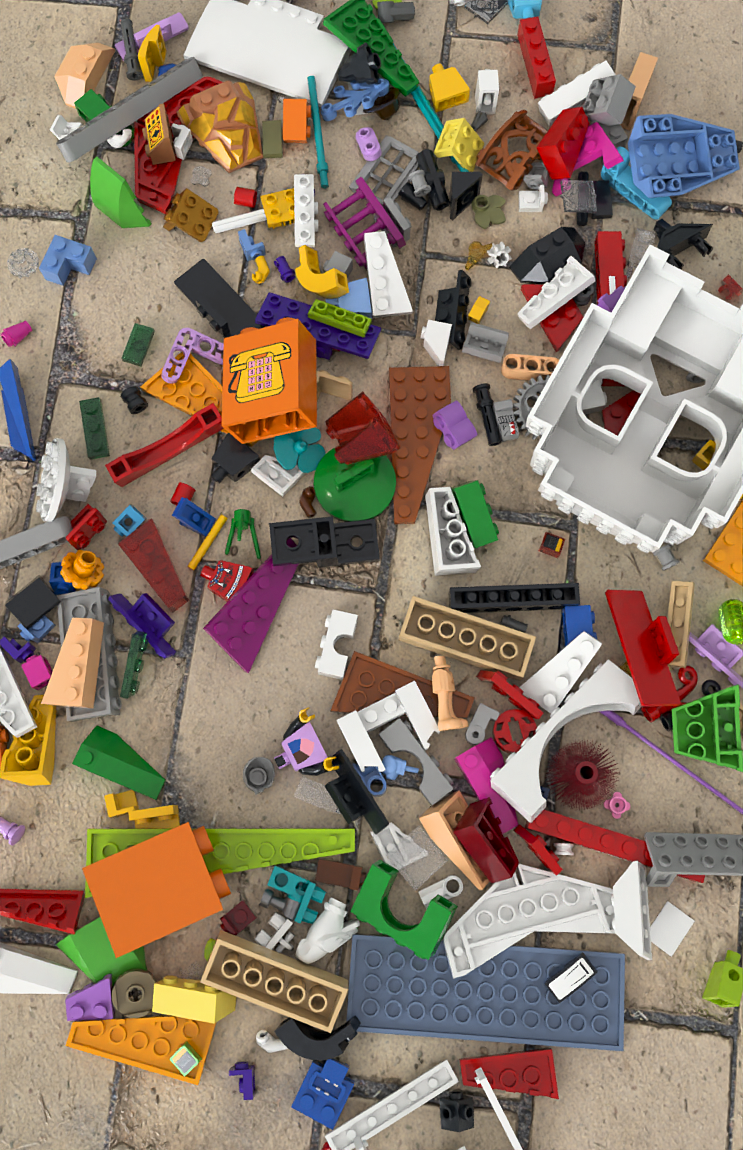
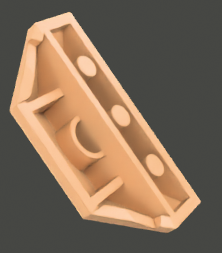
(82, 70)

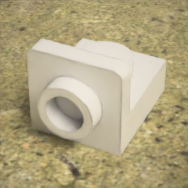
(182, 140)
(532, 200)

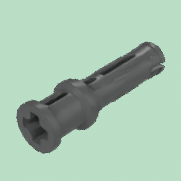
(131, 55)

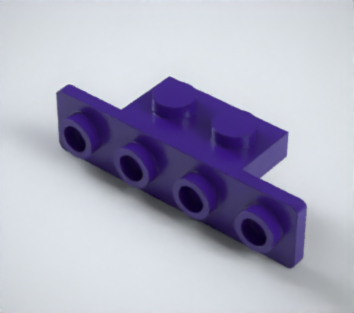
(148, 618)

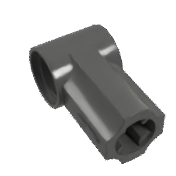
(390, 11)

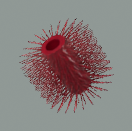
(591, 774)

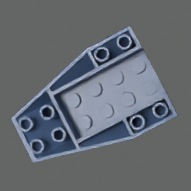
(679, 154)

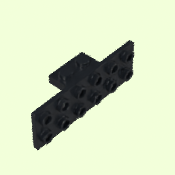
(216, 300)

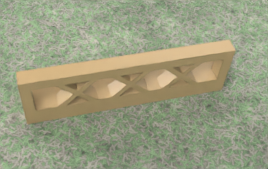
(680, 619)

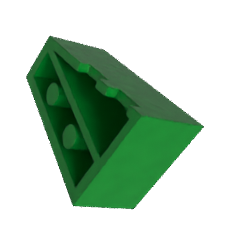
(475, 513)

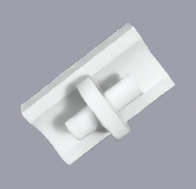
(281, 925)

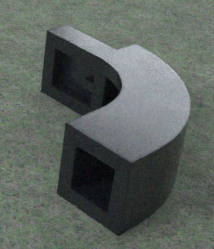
(315, 1044)

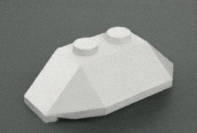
(632, 909)

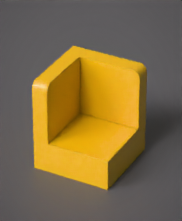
(121, 803)

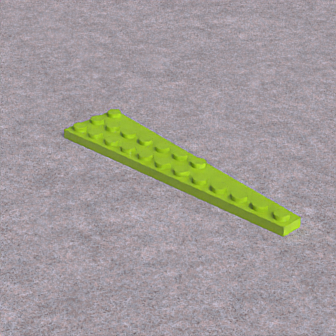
(233, 847)

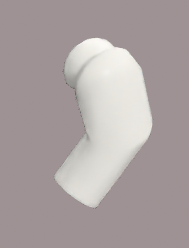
(268, 1042)

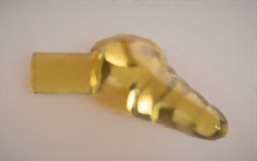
(476, 252)

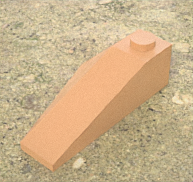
(440, 823)

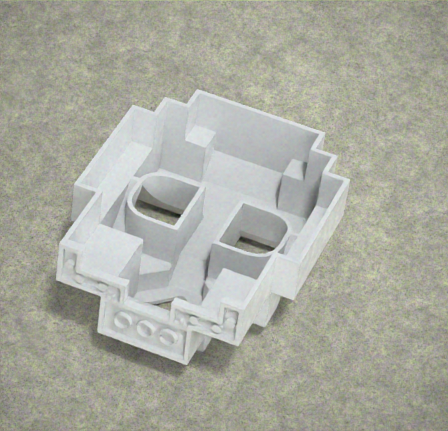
(620, 478)

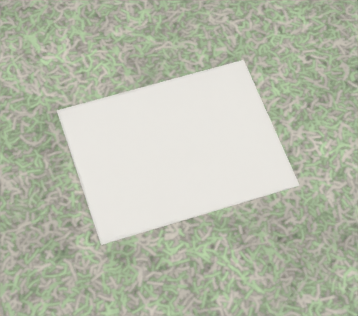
(670, 928)

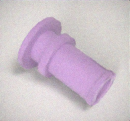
(11, 831)

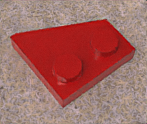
(537, 846)

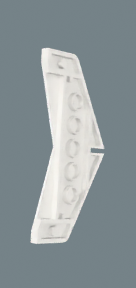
(515, 910)

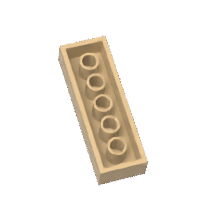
(467, 638)
(275, 981)

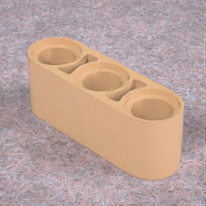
(521, 362)

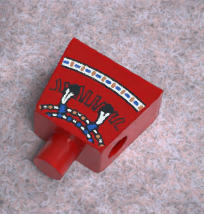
(226, 578)

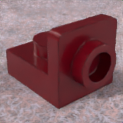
(237, 918)

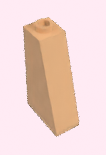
(640, 78)

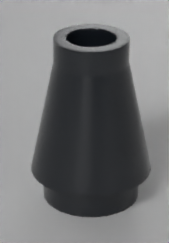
(407, 195)

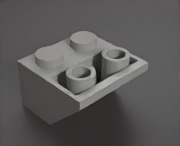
(608, 100)

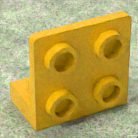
(156, 817)

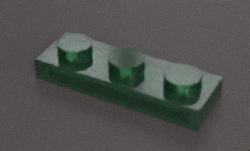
(94, 428)
(134, 664)

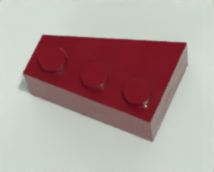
(485, 843)

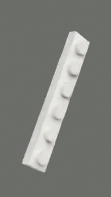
(393, 1107)

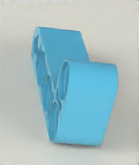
(621, 180)

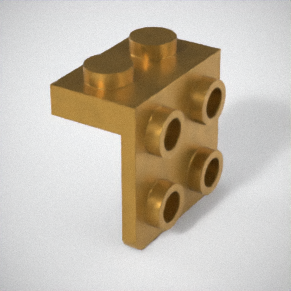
(191, 215)

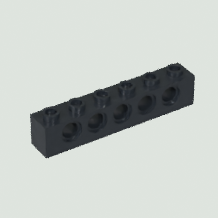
(514, 597)

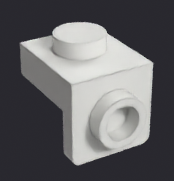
(62, 128)

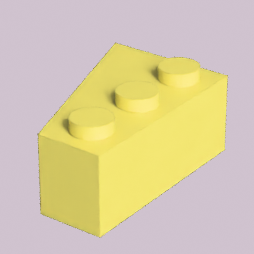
(191, 1000)

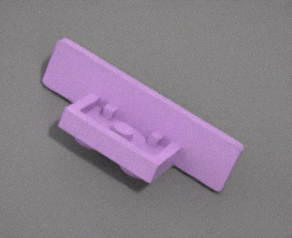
(169, 26)
(719, 651)

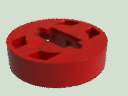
(518, 715)

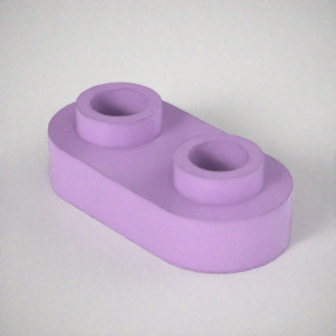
(368, 144)

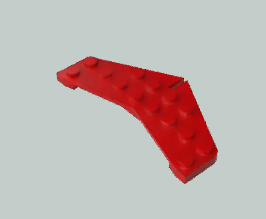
(157, 182)

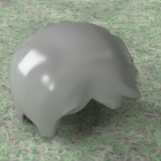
(258, 774)

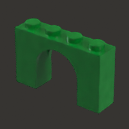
(373, 908)

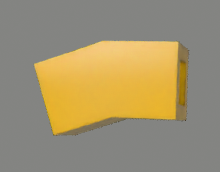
(478, 310)

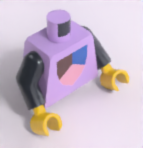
(304, 748)

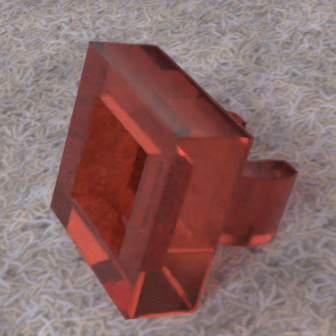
(732, 286)

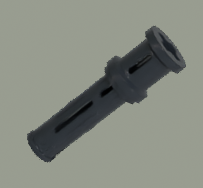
(485, 405)

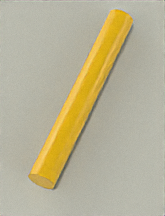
(207, 542)

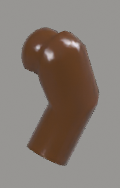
(306, 501)

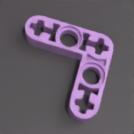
(193, 346)

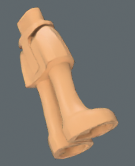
(444, 686)

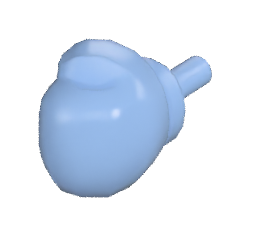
(396, 766)

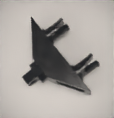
(680, 237)

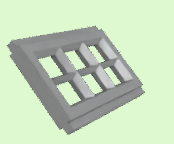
(370, 166)

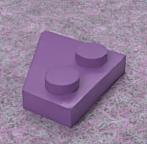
(91, 1002)

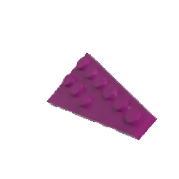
(249, 613)

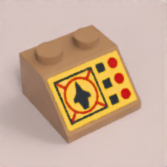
(159, 136)

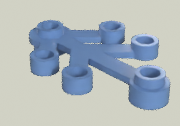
(355, 98)

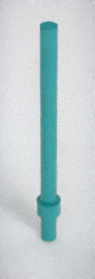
(322, 166)

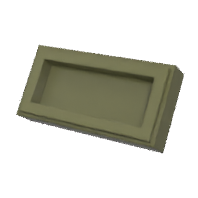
(272, 139)

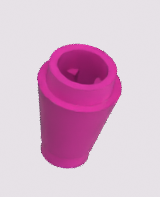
(15, 333)

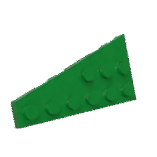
(357, 25)

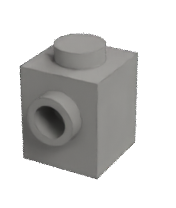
(340, 263)

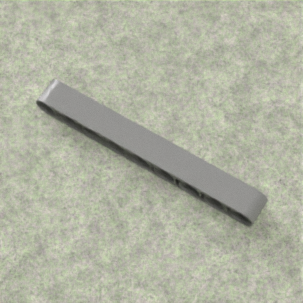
(129, 109)

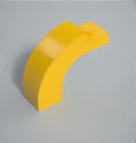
(327, 285)

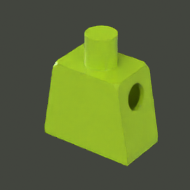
(725, 982)

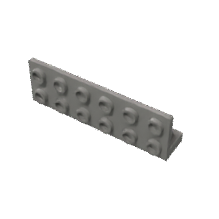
(692, 855)

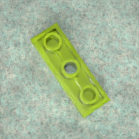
(339, 318)

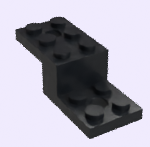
(324, 542)

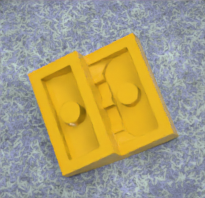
(152, 53)

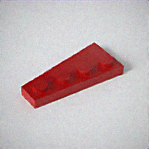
(44, 908)
(514, 1072)

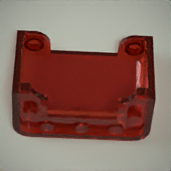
(361, 432)

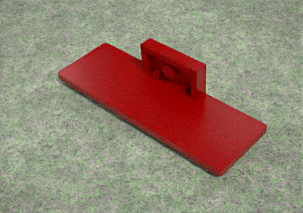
(647, 647)

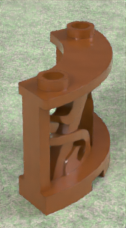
(517, 126)

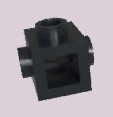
(456, 1112)

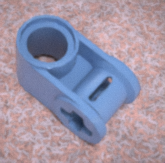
(369, 776)

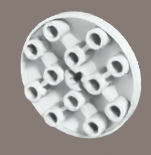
(61, 481)

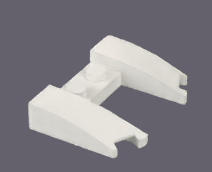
(406, 701)

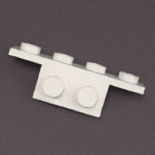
(304, 210)

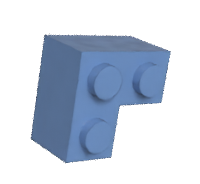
(66, 255)

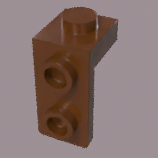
(340, 874)

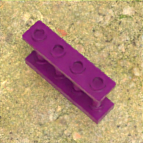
(373, 206)

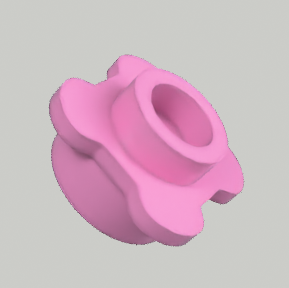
(617, 811)

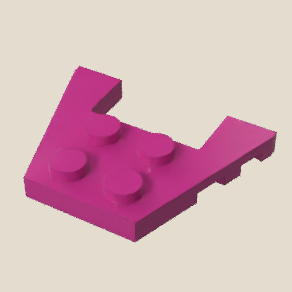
(594, 146)

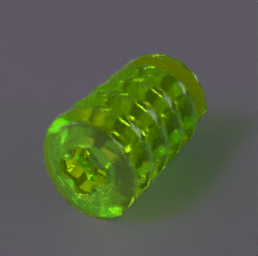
(731, 621)

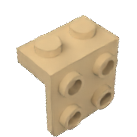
(332, 385)

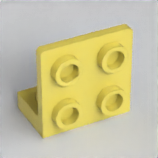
(461, 142)

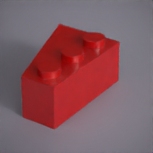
(563, 142)

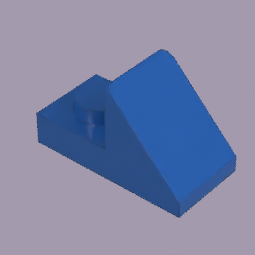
(193, 517)

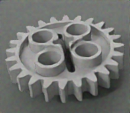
(525, 394)

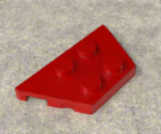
(561, 322)
(617, 413)

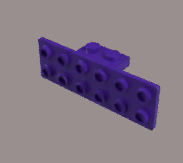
(327, 337)

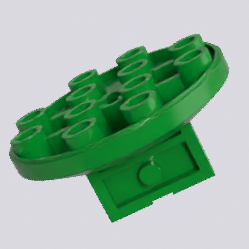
(355, 489)

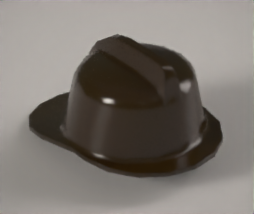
(386, 105)

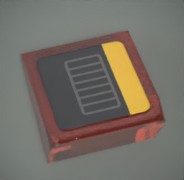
(551, 545)

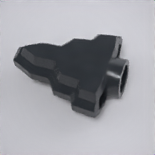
(362, 66)

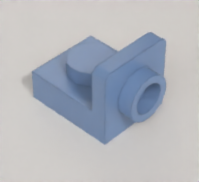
(249, 248)
(38, 630)

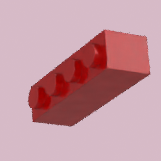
(536, 57)

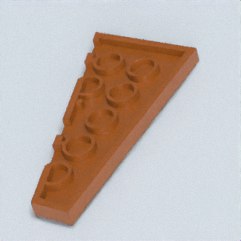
(373, 680)

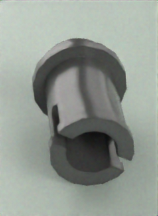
(511, 623)

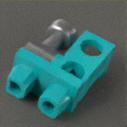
(299, 893)

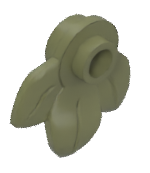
(490, 212)

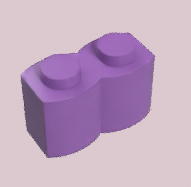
(454, 425)

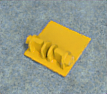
(279, 207)

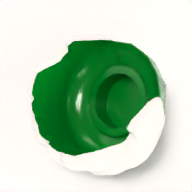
(122, 138)

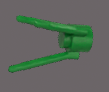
(241, 521)

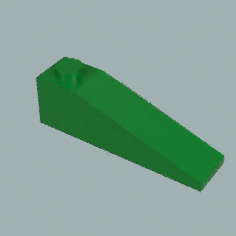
(115, 760)

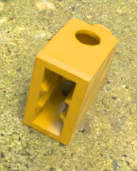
(447, 88)

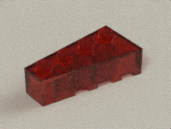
(153, 561)

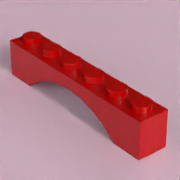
(139, 462)

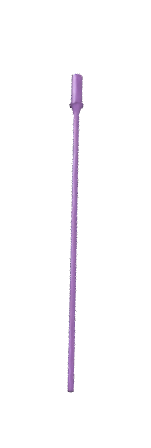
(619, 721)

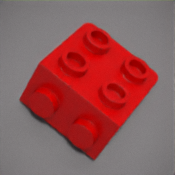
(85, 526)

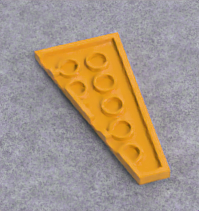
(191, 392)
(144, 1042)

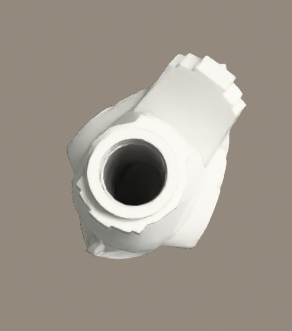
(327, 932)

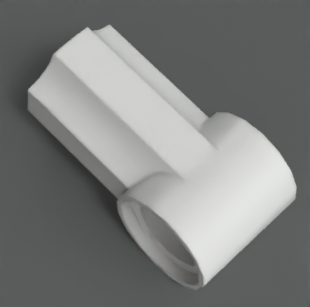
(440, 888)

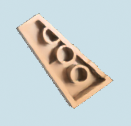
(77, 666)

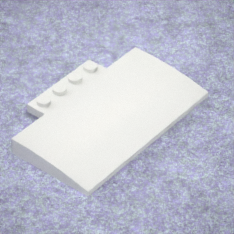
(269, 46)

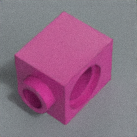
(37, 671)

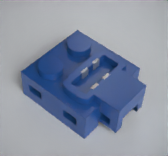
(324, 1092)

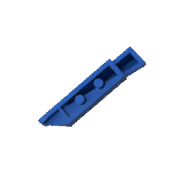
(16, 410)

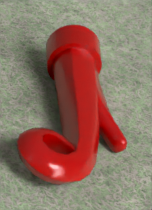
(652, 713)

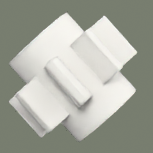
(496, 256)

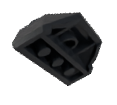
(547, 255)

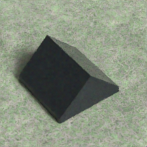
(463, 190)
(32, 602)

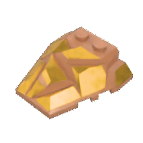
(225, 124)

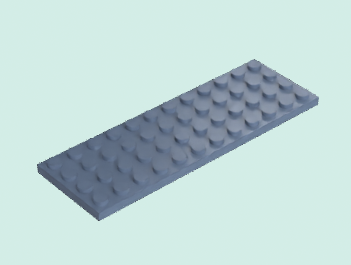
(493, 1003)

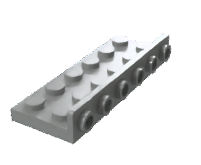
(94, 604)

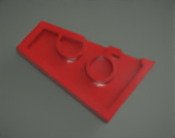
(515, 693)

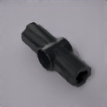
(434, 178)

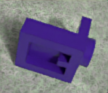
(16, 650)
(247, 1083)

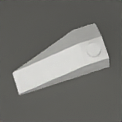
(32, 974)

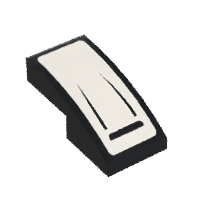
(571, 977)

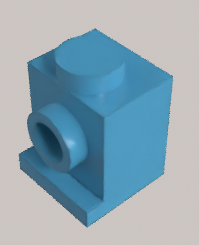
(132, 513)

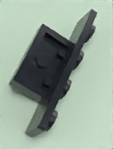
(452, 308)
(353, 796)

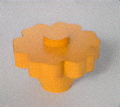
(82, 569)

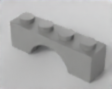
(399, 739)

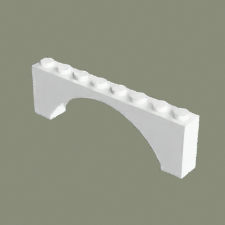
(519, 778)

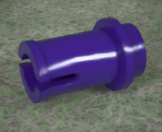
(286, 272)

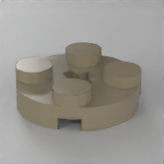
(126, 1004)

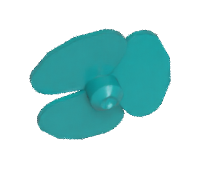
(297, 446)

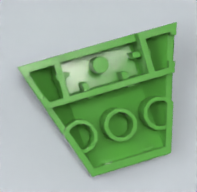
(114, 197)
(710, 729)
(94, 954)

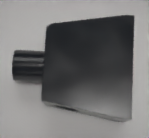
(233, 460)

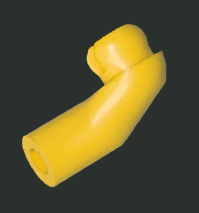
(263, 270)

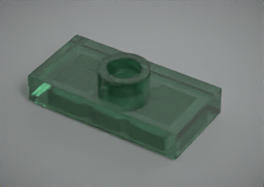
(138, 344)

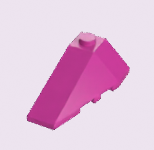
(477, 767)

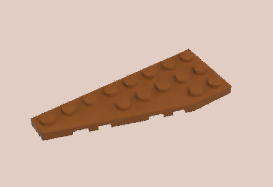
(414, 398)

